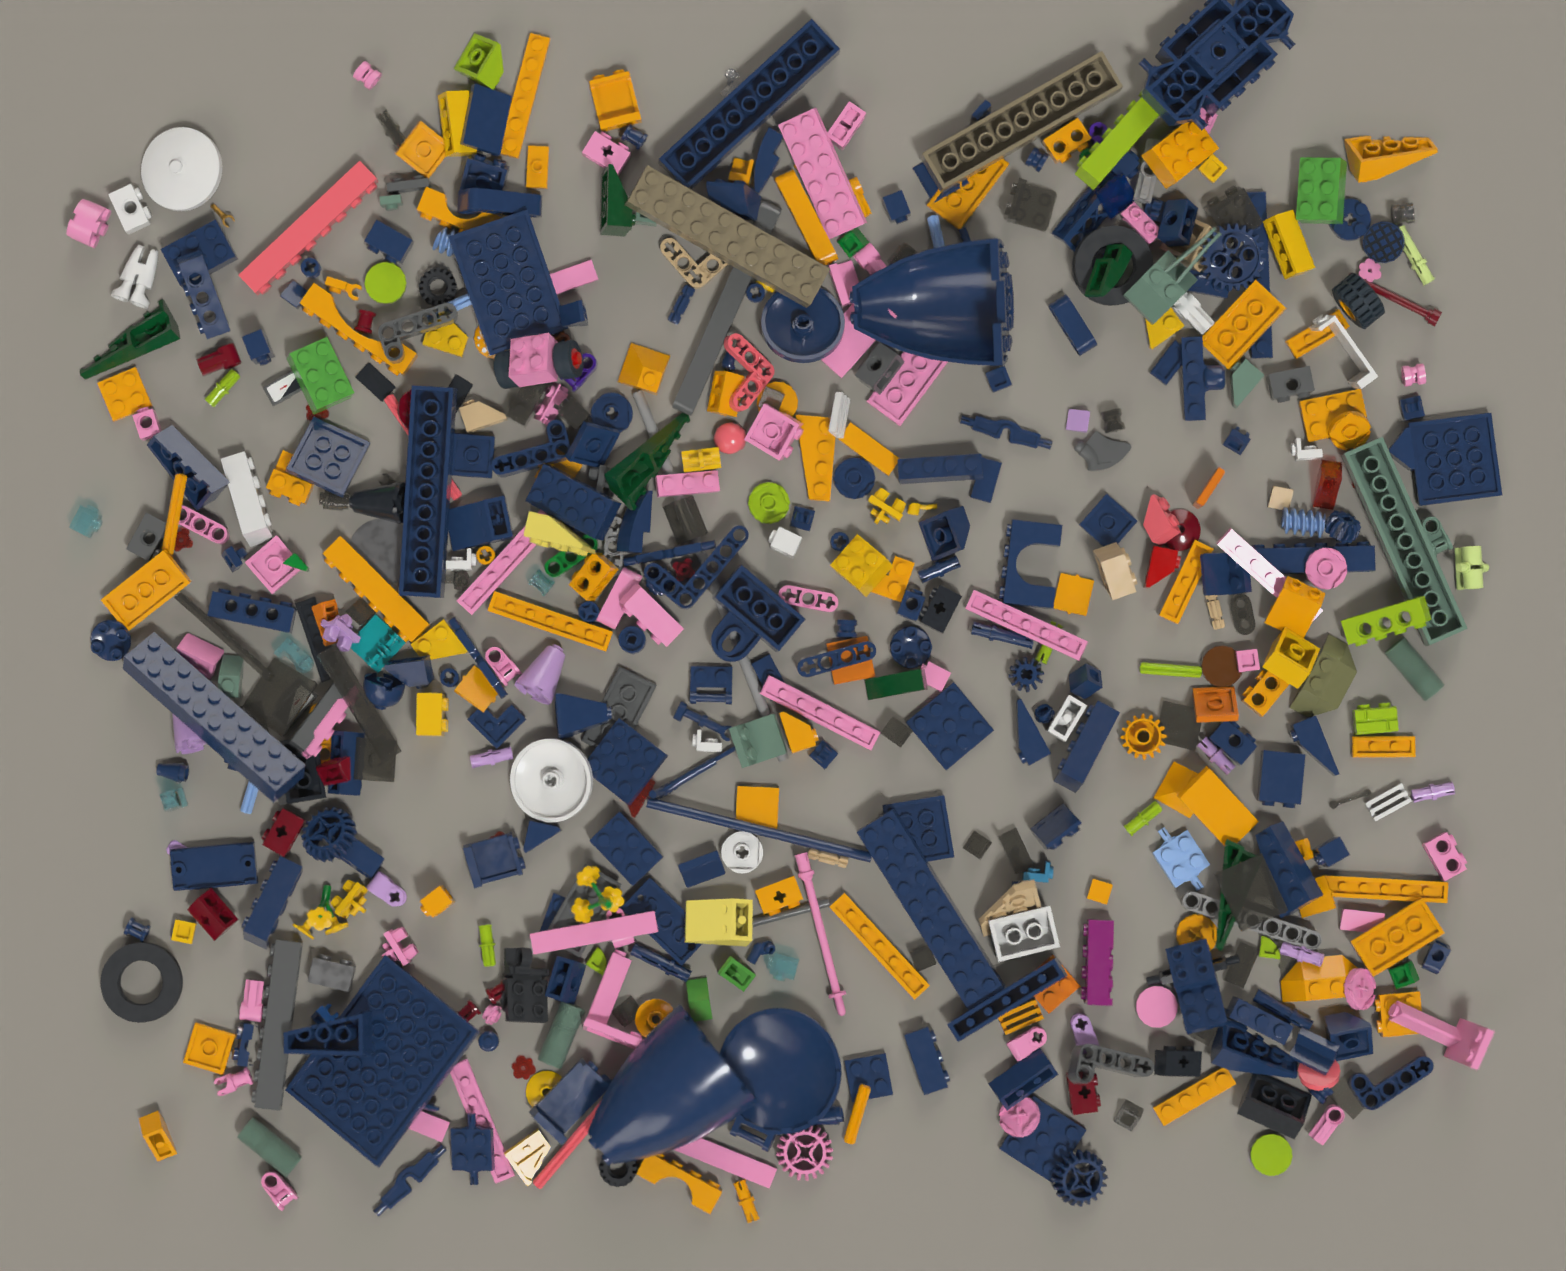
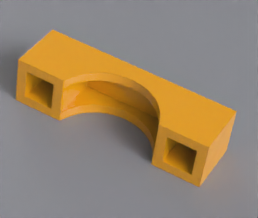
(434, 206)
(703, 1193)

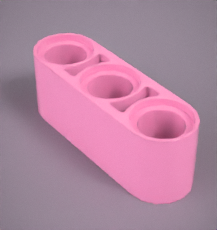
(210, 528)
(611, 612)

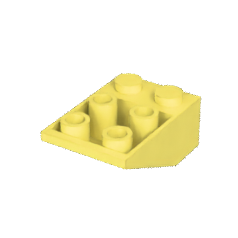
(550, 532)
(719, 921)

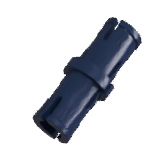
(939, 569)

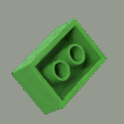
(1321, 190)
(320, 375)

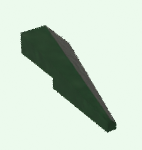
(150, 334)
(633, 473)
(1233, 855)

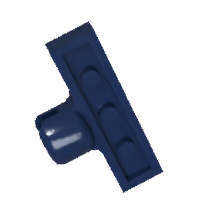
(1198, 378)

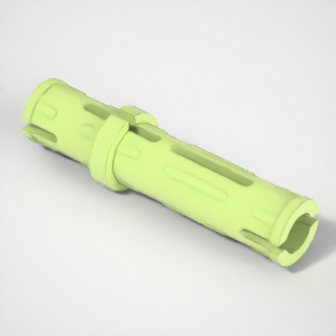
(1416, 259)

